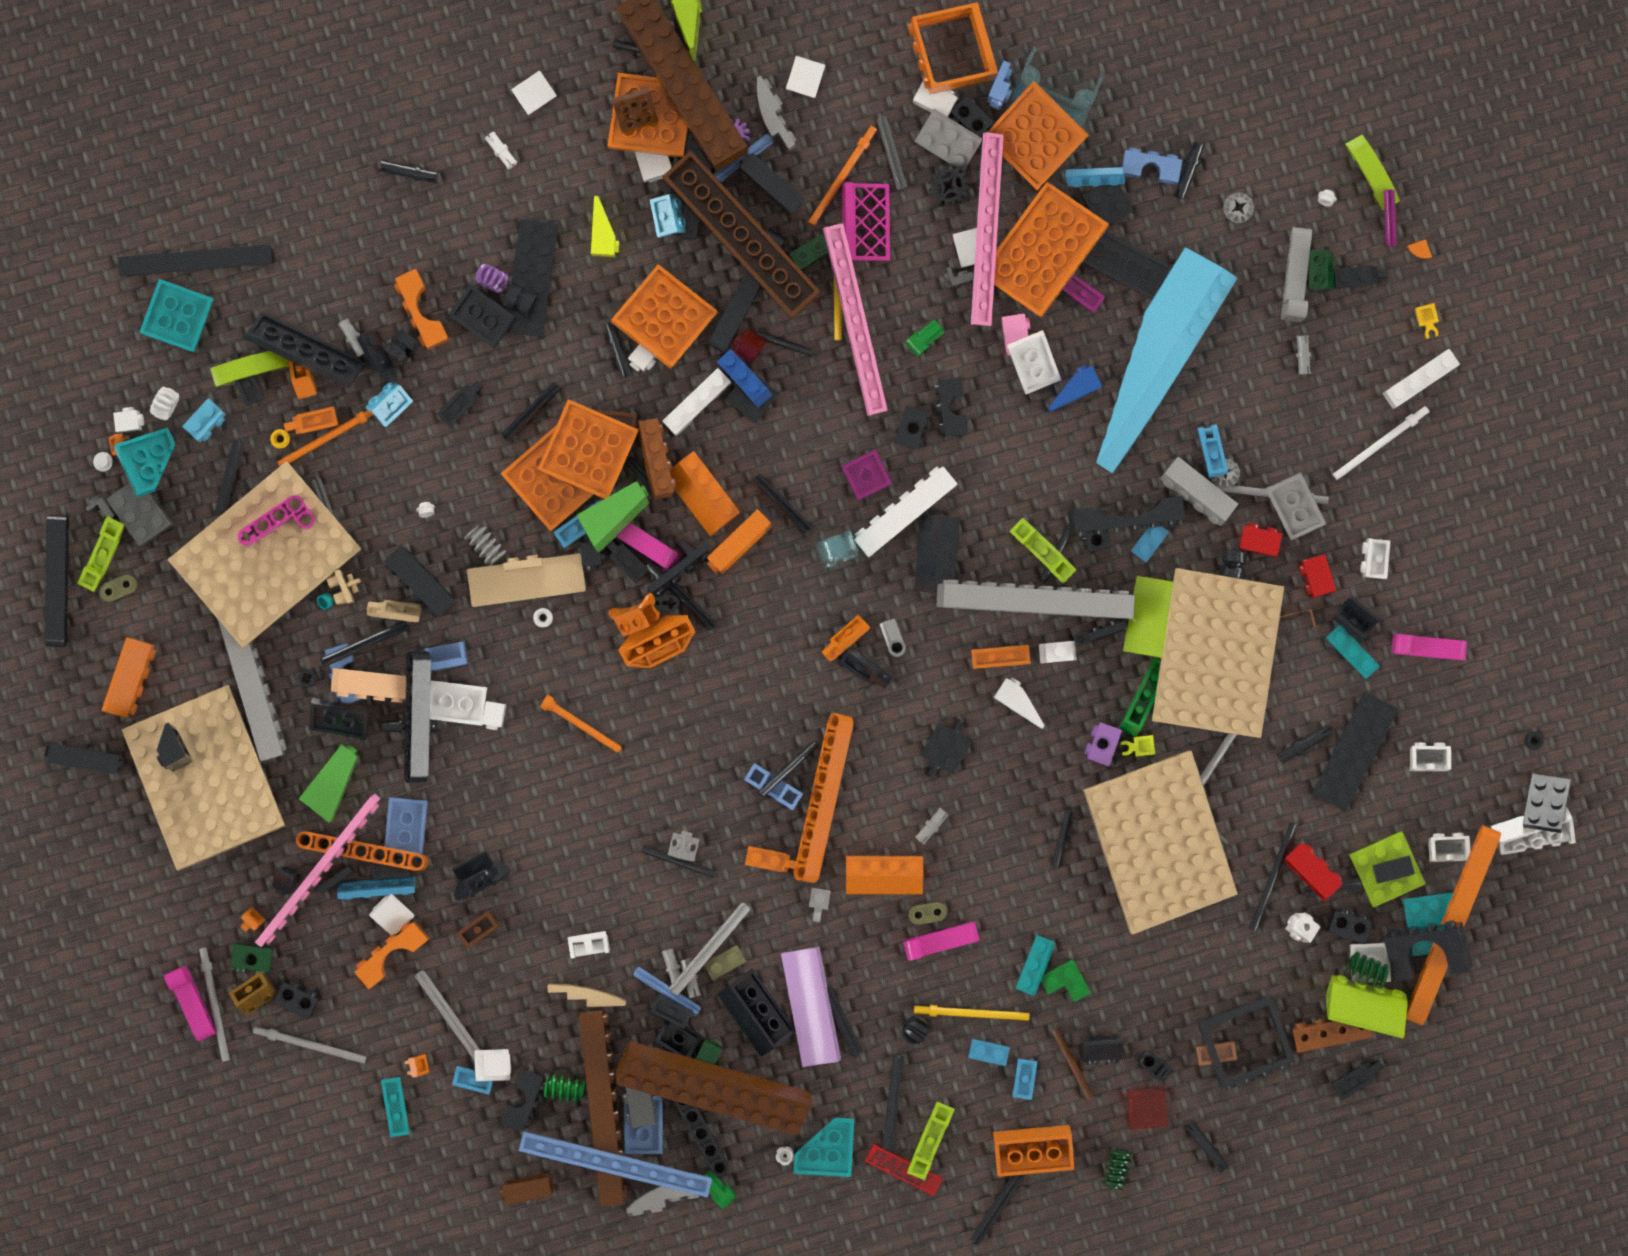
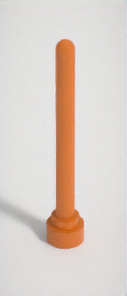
(549, 704)

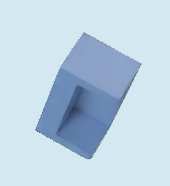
(448, 656)

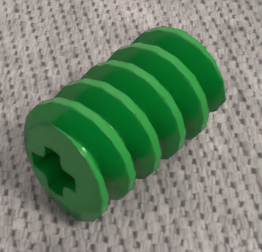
(564, 1089)

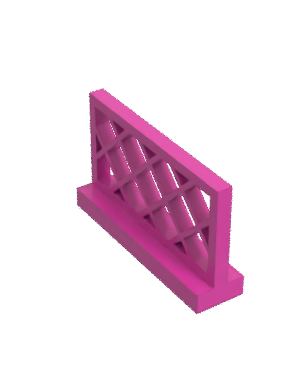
(849, 220)

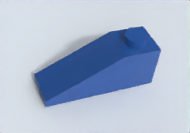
(1081, 384)

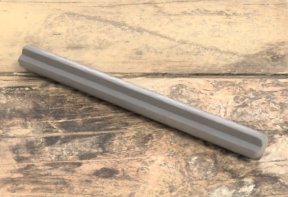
(709, 949)
(447, 1012)

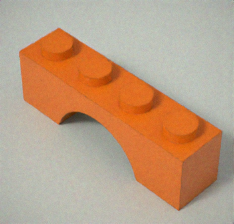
(411, 287)
(410, 938)

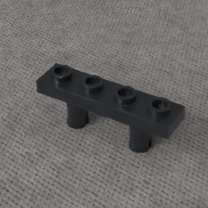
(674, 575)

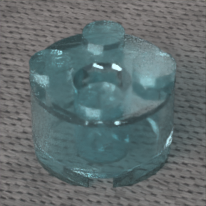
(836, 548)

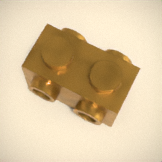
(253, 993)

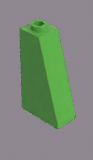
(613, 514)
(330, 784)

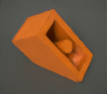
(302, 380)

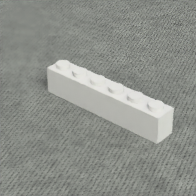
(905, 512)

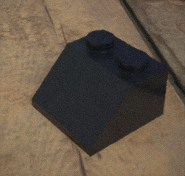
(172, 749)

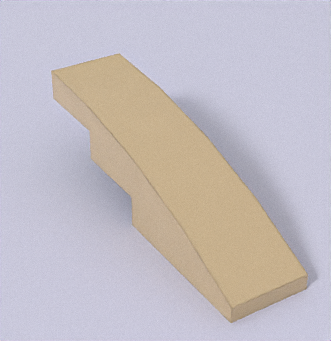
(594, 997)

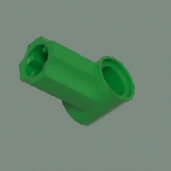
(921, 340)
(720, 1192)

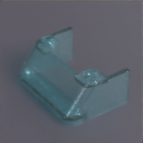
(1076, 109)

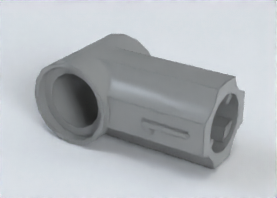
(892, 635)

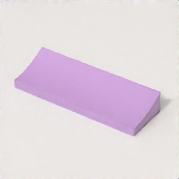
(811, 1006)

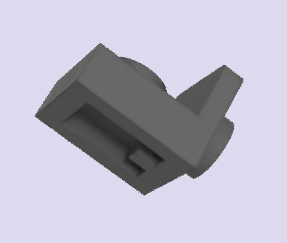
(961, 279)
(105, 508)

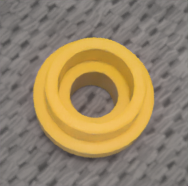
(276, 434)

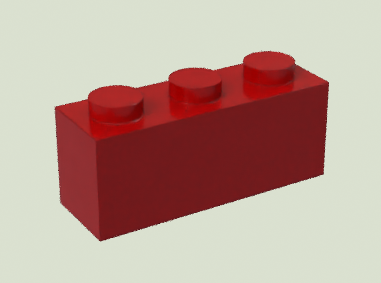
(1314, 871)

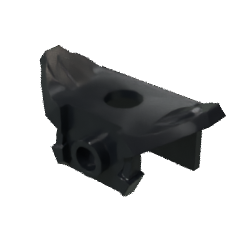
(478, 875)

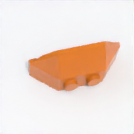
(657, 642)

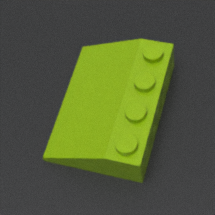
(688, 18)
(1148, 627)
(1366, 1006)

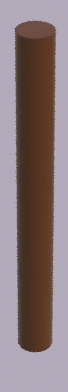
(1072, 1064)

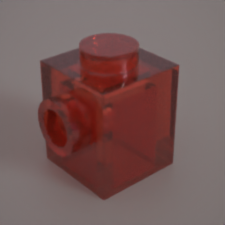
(749, 345)

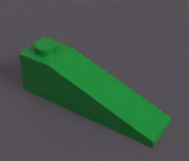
(1142, 700)

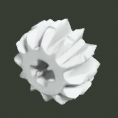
(164, 403)

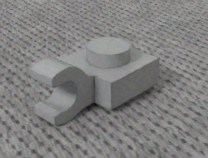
(819, 900)

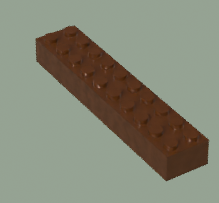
(682, 81)
(741, 235)
(713, 1088)
(602, 1100)

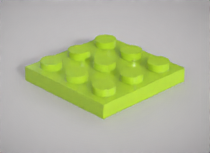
(1381, 851)

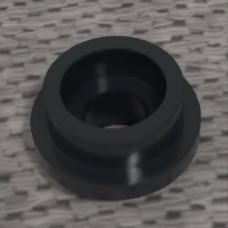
(1538, 744)

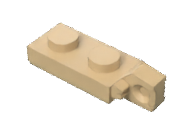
(395, 610)

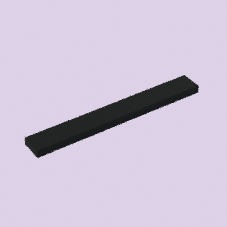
(195, 260)

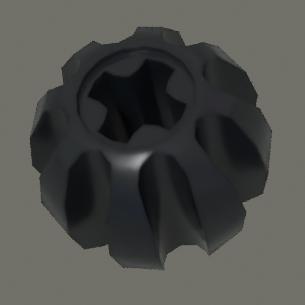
(915, 1030)

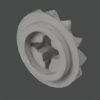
(1236, 216)
(1232, 476)

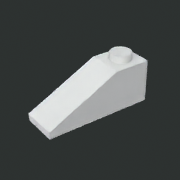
(1016, 699)

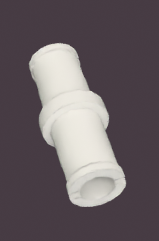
(501, 150)

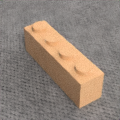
(370, 684)

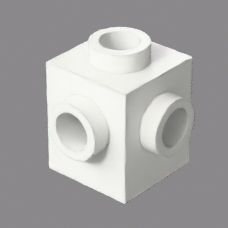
(1302, 927)

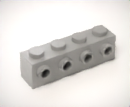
(1198, 491)

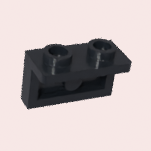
(1355, 618)

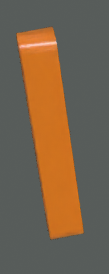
(371, 851)

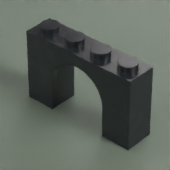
(1448, 936)

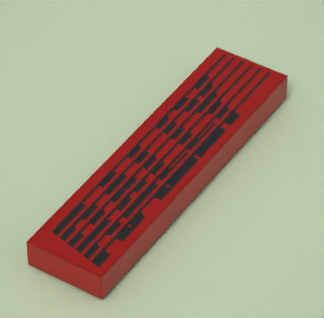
(898, 1167)

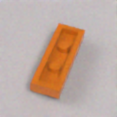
(1000, 656)

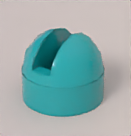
(323, 598)

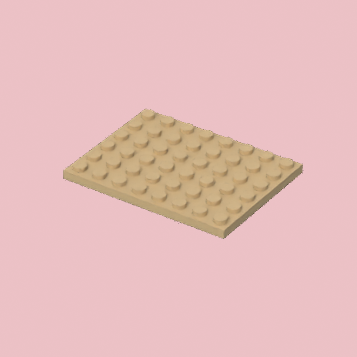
(263, 581)
(1218, 653)
(218, 796)
(1160, 842)

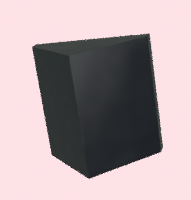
(678, 1040)

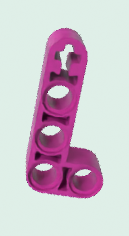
(273, 524)
(649, 546)
(1428, 647)
(940, 940)
(190, 1002)

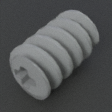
(484, 545)

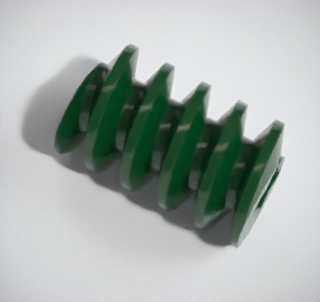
(1368, 968)
(1117, 1168)

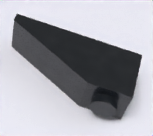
(285, 880)

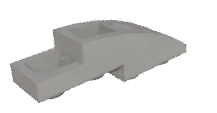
(769, 107)
(655, 1200)

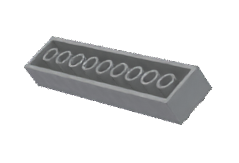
(1039, 601)

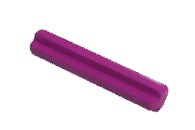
(1390, 217)

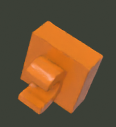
(115, 439)
(251, 919)
(418, 1065)

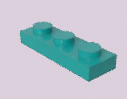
(1352, 651)
(1035, 965)
(395, 1106)

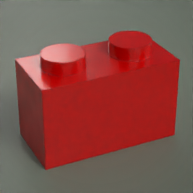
(1259, 540)
(1317, 576)

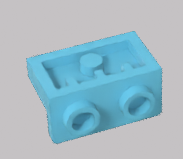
(668, 215)
(389, 403)
(204, 421)

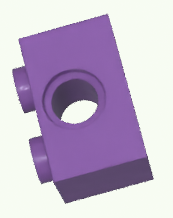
(1105, 755)

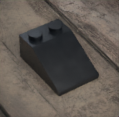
(1101, 1048)

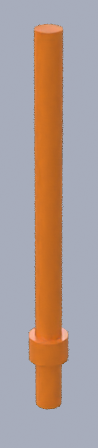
(863, 143)
(361, 417)

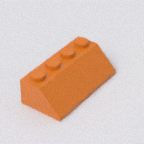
(703, 494)
(128, 677)
(884, 874)
(1033, 1150)

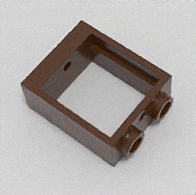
(527, 1189)

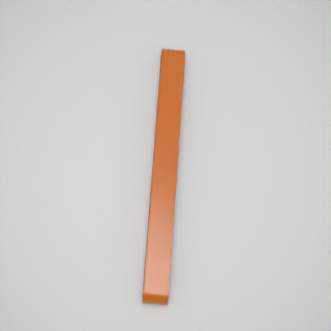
(1457, 910)

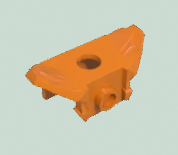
(635, 617)

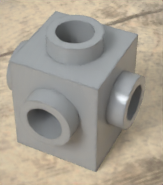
(683, 846)

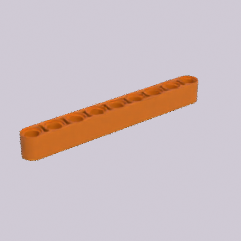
(823, 798)

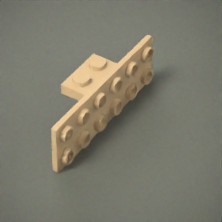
(526, 579)

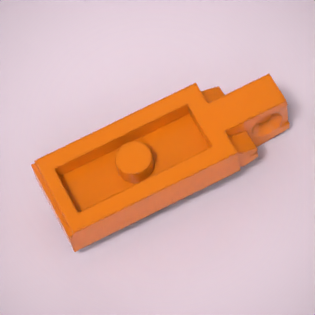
(313, 421)
(845, 638)
(769, 859)

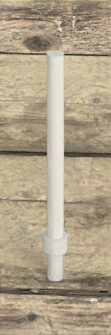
(1411, 420)

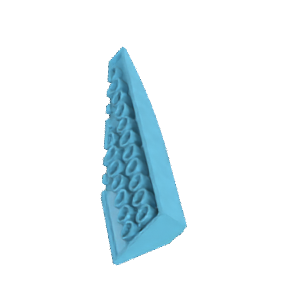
(1163, 345)

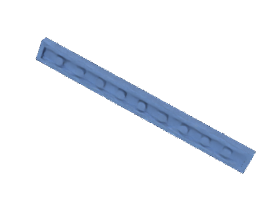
(615, 1164)

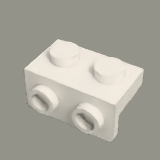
(1376, 558)

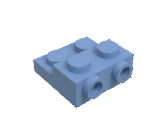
(1000, 91)

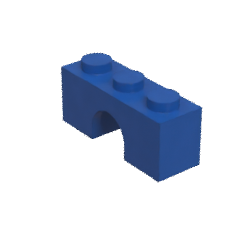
(744, 378)

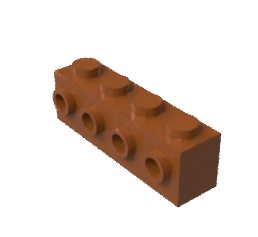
(655, 459)
(1325, 1034)

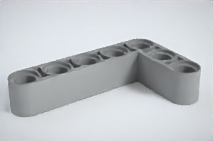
(1294, 306)

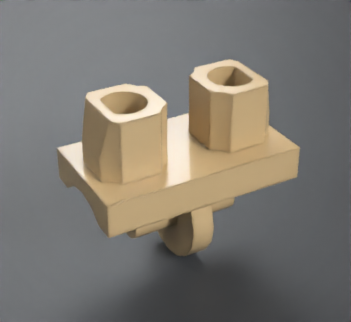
(339, 579)

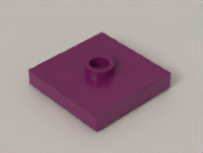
(866, 475)

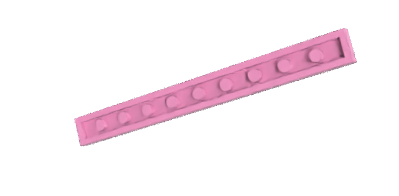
(987, 229)
(855, 319)
(314, 876)

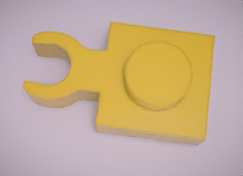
(1426, 317)

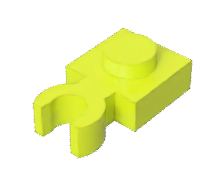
(1142, 746)

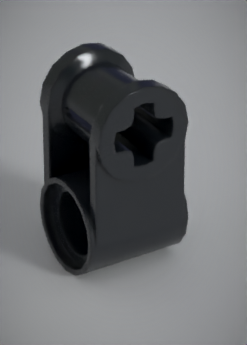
(1158, 1068)

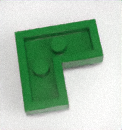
(1068, 976)

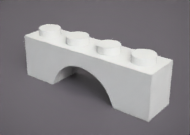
(1421, 378)
(696, 402)

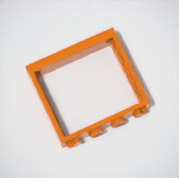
(971, 10)
(738, 542)

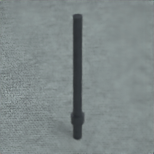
(1286, 842)

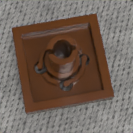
(633, 106)

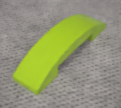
(1371, 168)
(247, 367)
(1043, 550)
(102, 554)
(930, 1140)

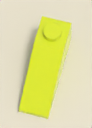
(603, 237)

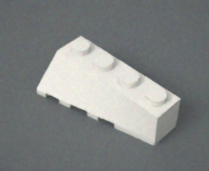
(1517, 838)

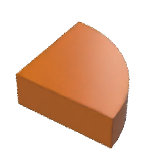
(1420, 249)

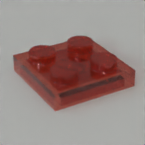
(1146, 1108)

